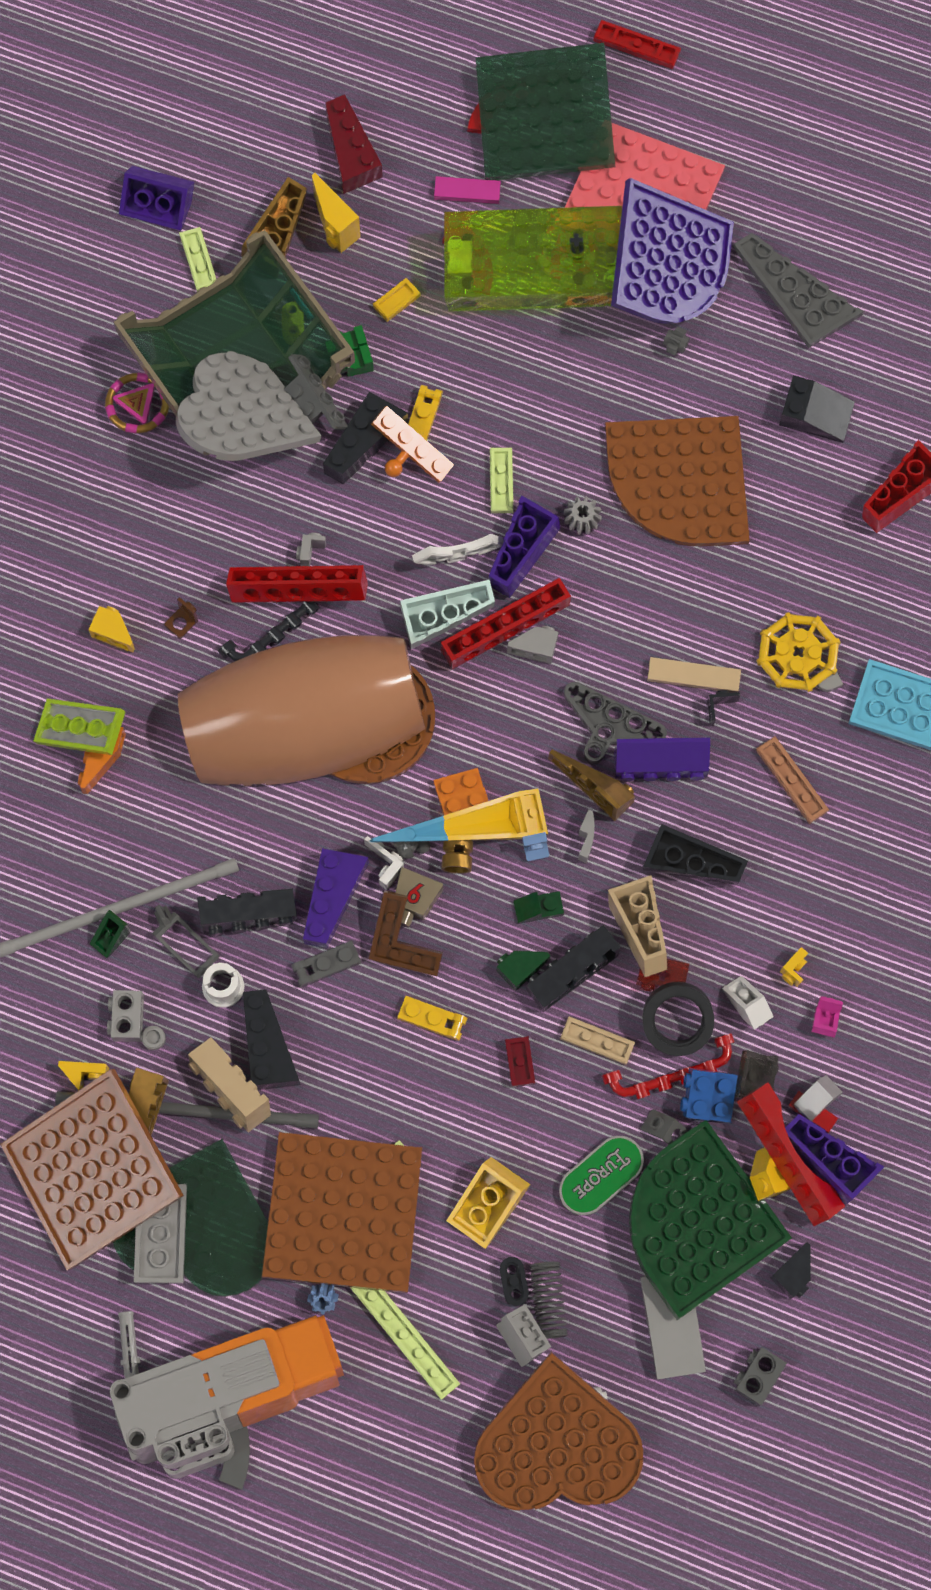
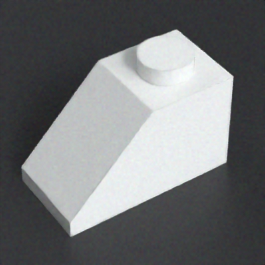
(748, 1002)

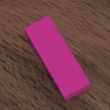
(467, 190)

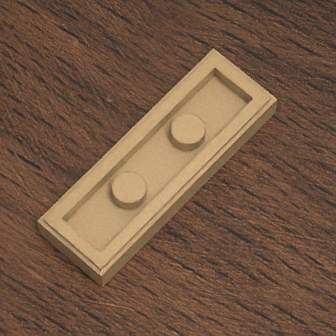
(597, 1040)

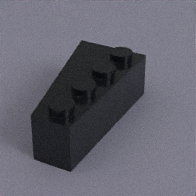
(267, 1049)

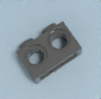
(764, 1379)

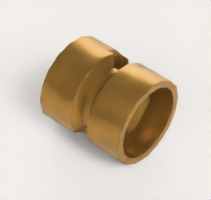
(455, 861)

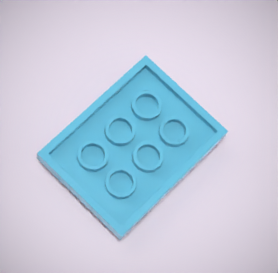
(894, 704)

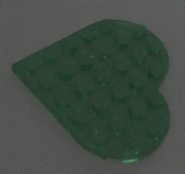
(222, 1225)

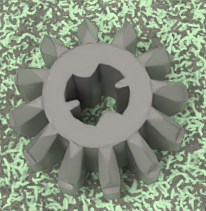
(582, 507)

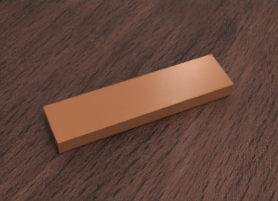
(792, 780)

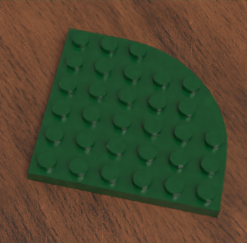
(698, 1221)

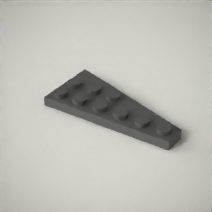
(800, 296)

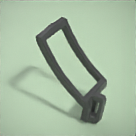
(165, 923)

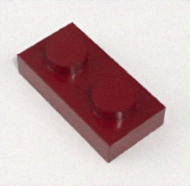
(520, 1061)

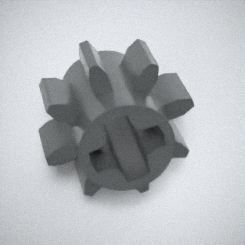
(676, 340)

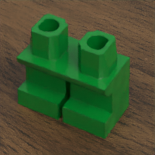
(363, 359)

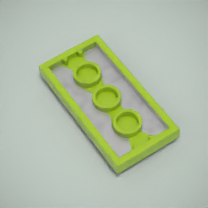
(79, 726)

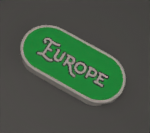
(601, 1175)

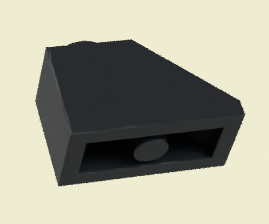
(795, 1273)

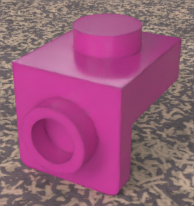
(827, 1016)

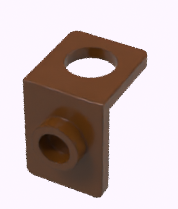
(185, 611)

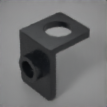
(720, 698)

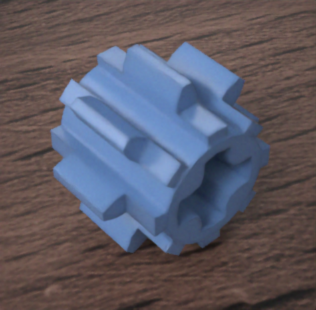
(320, 1304)

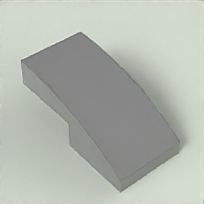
(587, 832)

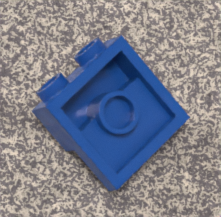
(708, 1095)

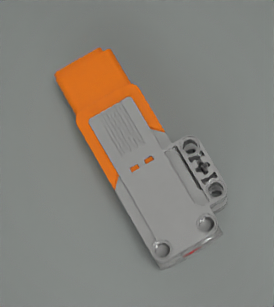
(196, 1401)

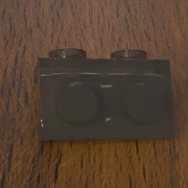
(755, 1071)

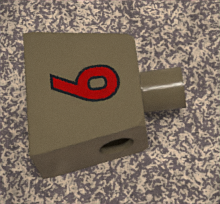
(421, 894)

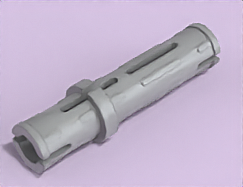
(126, 1319)

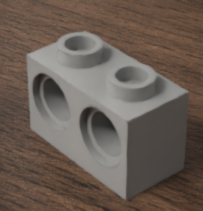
(132, 1015)

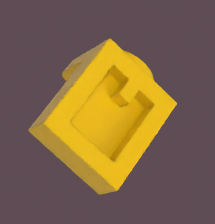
(796, 962)

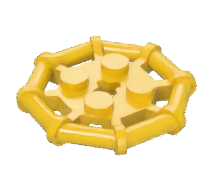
(802, 640)

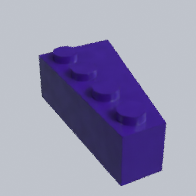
(523, 545)
(333, 889)
(831, 1158)

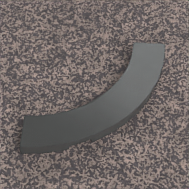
(236, 1468)

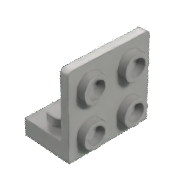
(523, 1335)

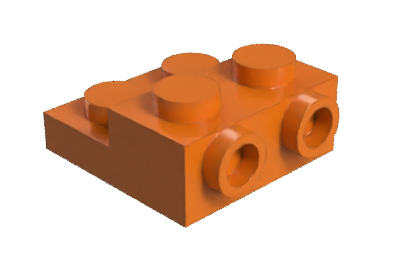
(460, 791)

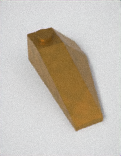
(602, 789)

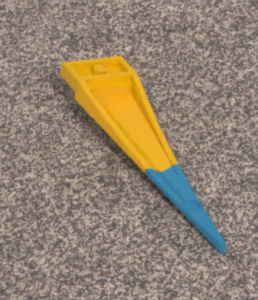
(498, 819)

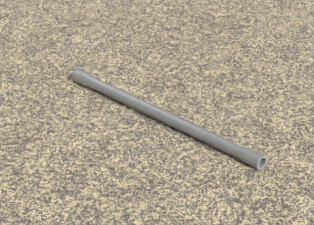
(218, 871)

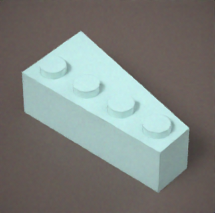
(443, 610)

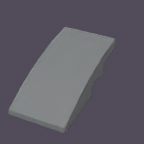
(673, 1342)

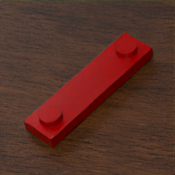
(637, 44)

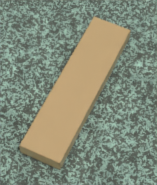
(693, 675)

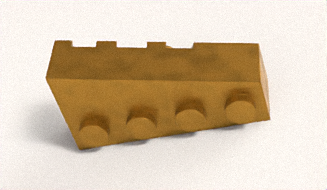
(281, 215)
(147, 1094)

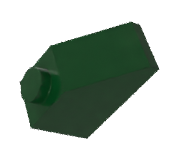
(520, 966)

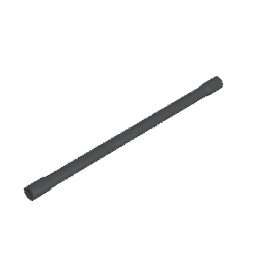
(299, 1119)

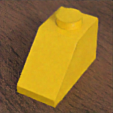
(110, 628)
(766, 1177)

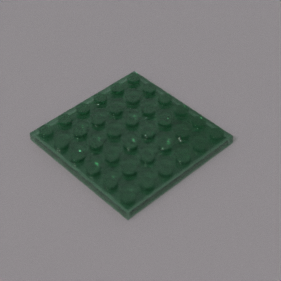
(545, 112)

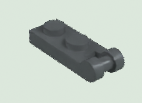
(327, 963)

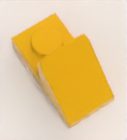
(77, 1070)

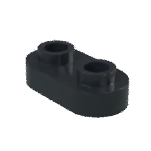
(514, 1282)

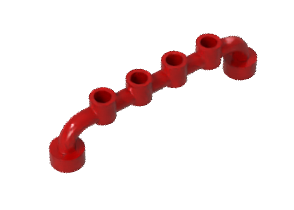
(665, 1082)

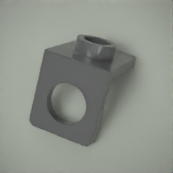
(662, 1126)

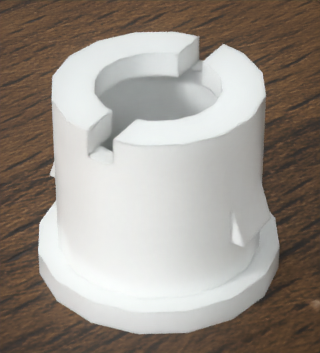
(226, 997)

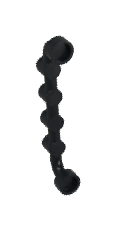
(274, 635)

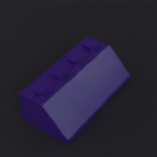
(662, 758)

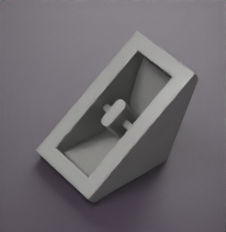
(817, 1098)

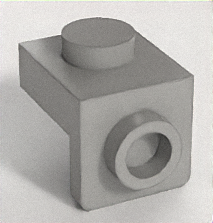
(305, 550)

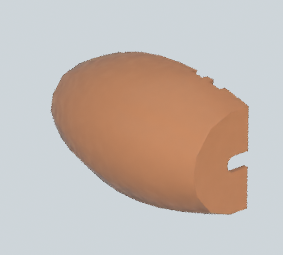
(300, 710)

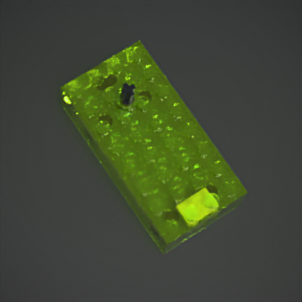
(530, 258)

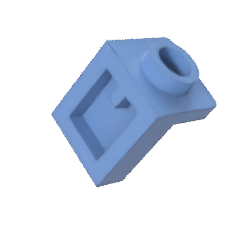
(535, 846)

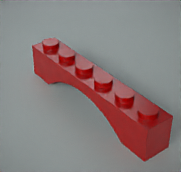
(813, 1194)

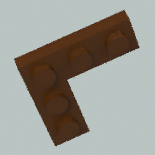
(389, 950)

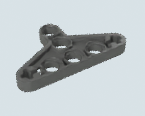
(599, 718)

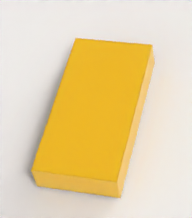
(396, 299)

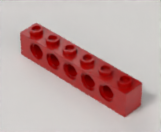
(297, 583)
(505, 623)

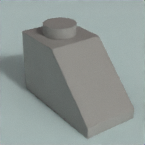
(535, 644)

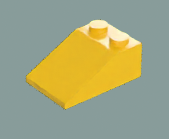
(338, 219)
(488, 1202)

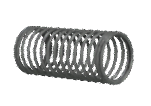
(542, 1267)

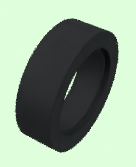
(681, 1047)

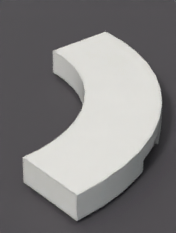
(457, 553)

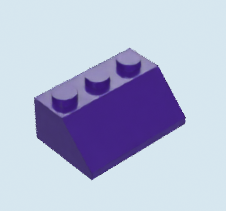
(156, 197)

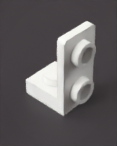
(388, 873)

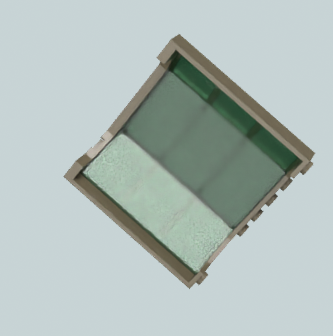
(252, 311)

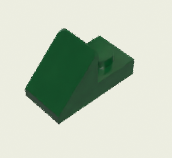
(538, 907)

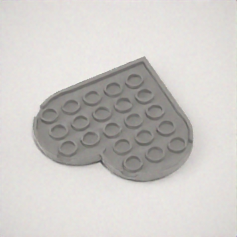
(241, 410)

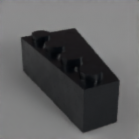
(359, 440)
(689, 857)
(247, 911)
(573, 968)

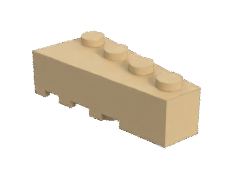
(639, 921)
(229, 1085)

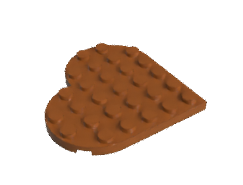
(557, 1441)

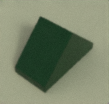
(110, 934)

